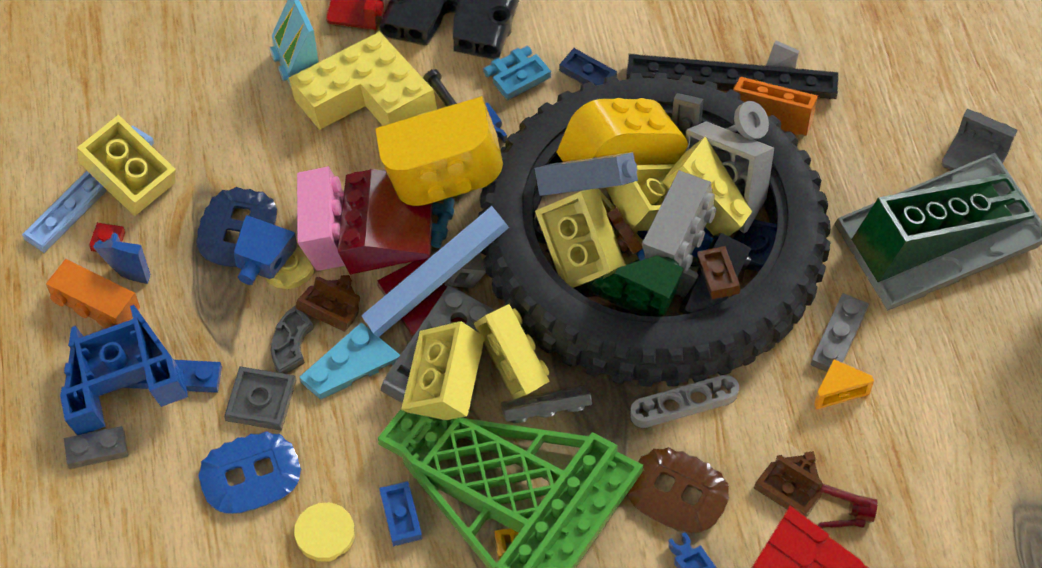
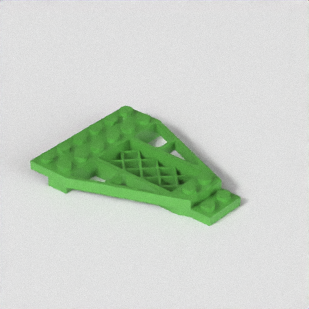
(564, 522)

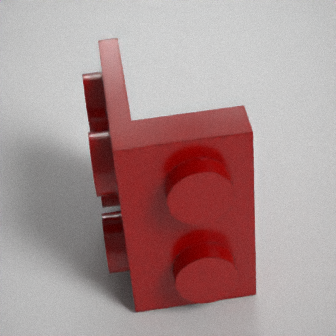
(355, 13)

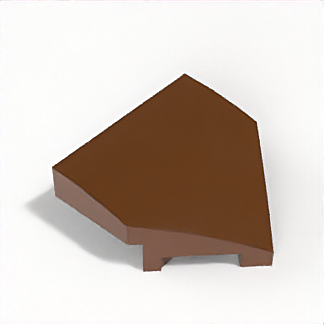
(331, 302)
(792, 482)

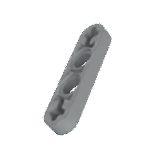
(682, 397)

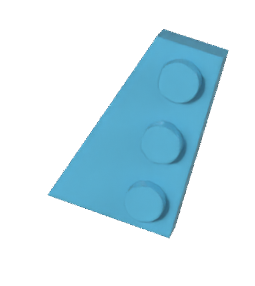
(350, 359)

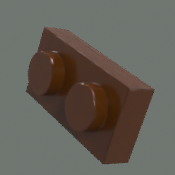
(718, 272)

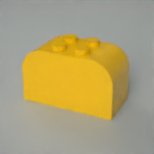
(623, 127)
(441, 152)

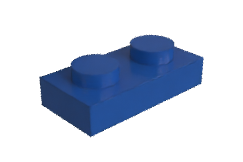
(400, 513)

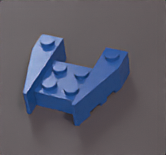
(113, 361)

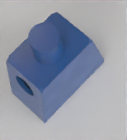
(262, 249)

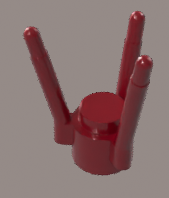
(860, 507)

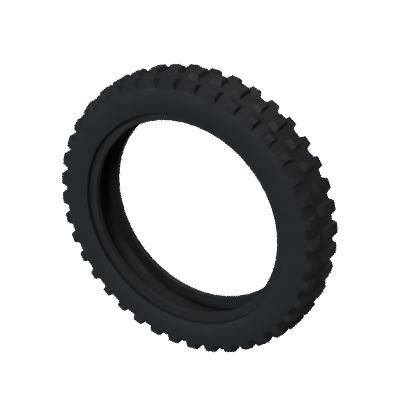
(650, 346)

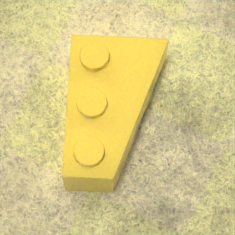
(729, 203)

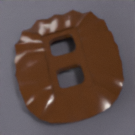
(667, 506)

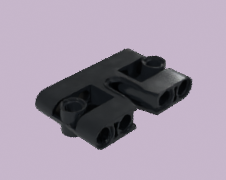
(478, 25)

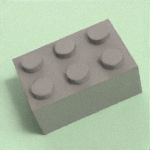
(681, 220)

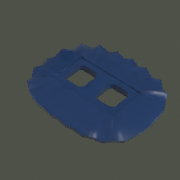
(218, 221)

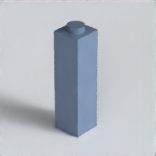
(586, 174)

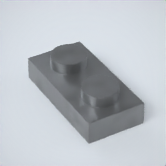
(95, 447)

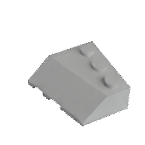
(744, 159)

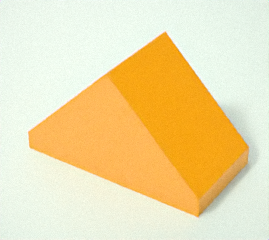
(842, 384)

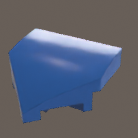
(124, 258)

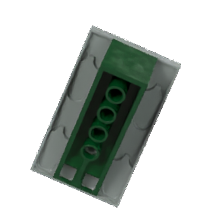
(941, 231)

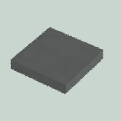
(260, 398)

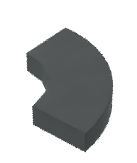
(288, 340)

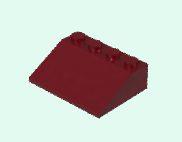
(378, 226)

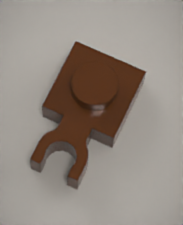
(624, 235)

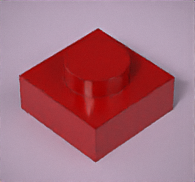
(104, 231)

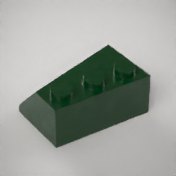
(640, 287)

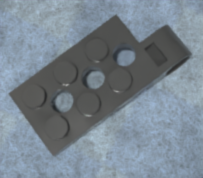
(449, 306)

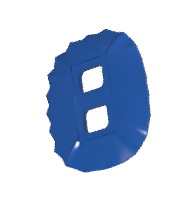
(255, 490)

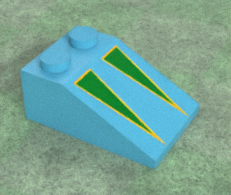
(293, 41)

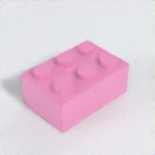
(319, 217)

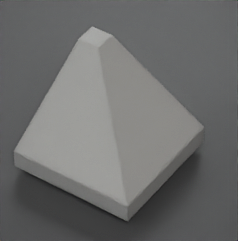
(783, 56)

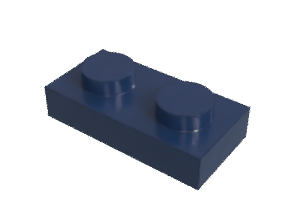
(585, 68)

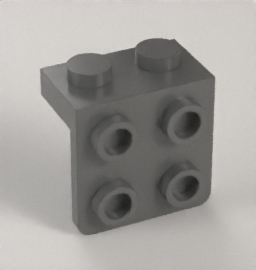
(978, 138)

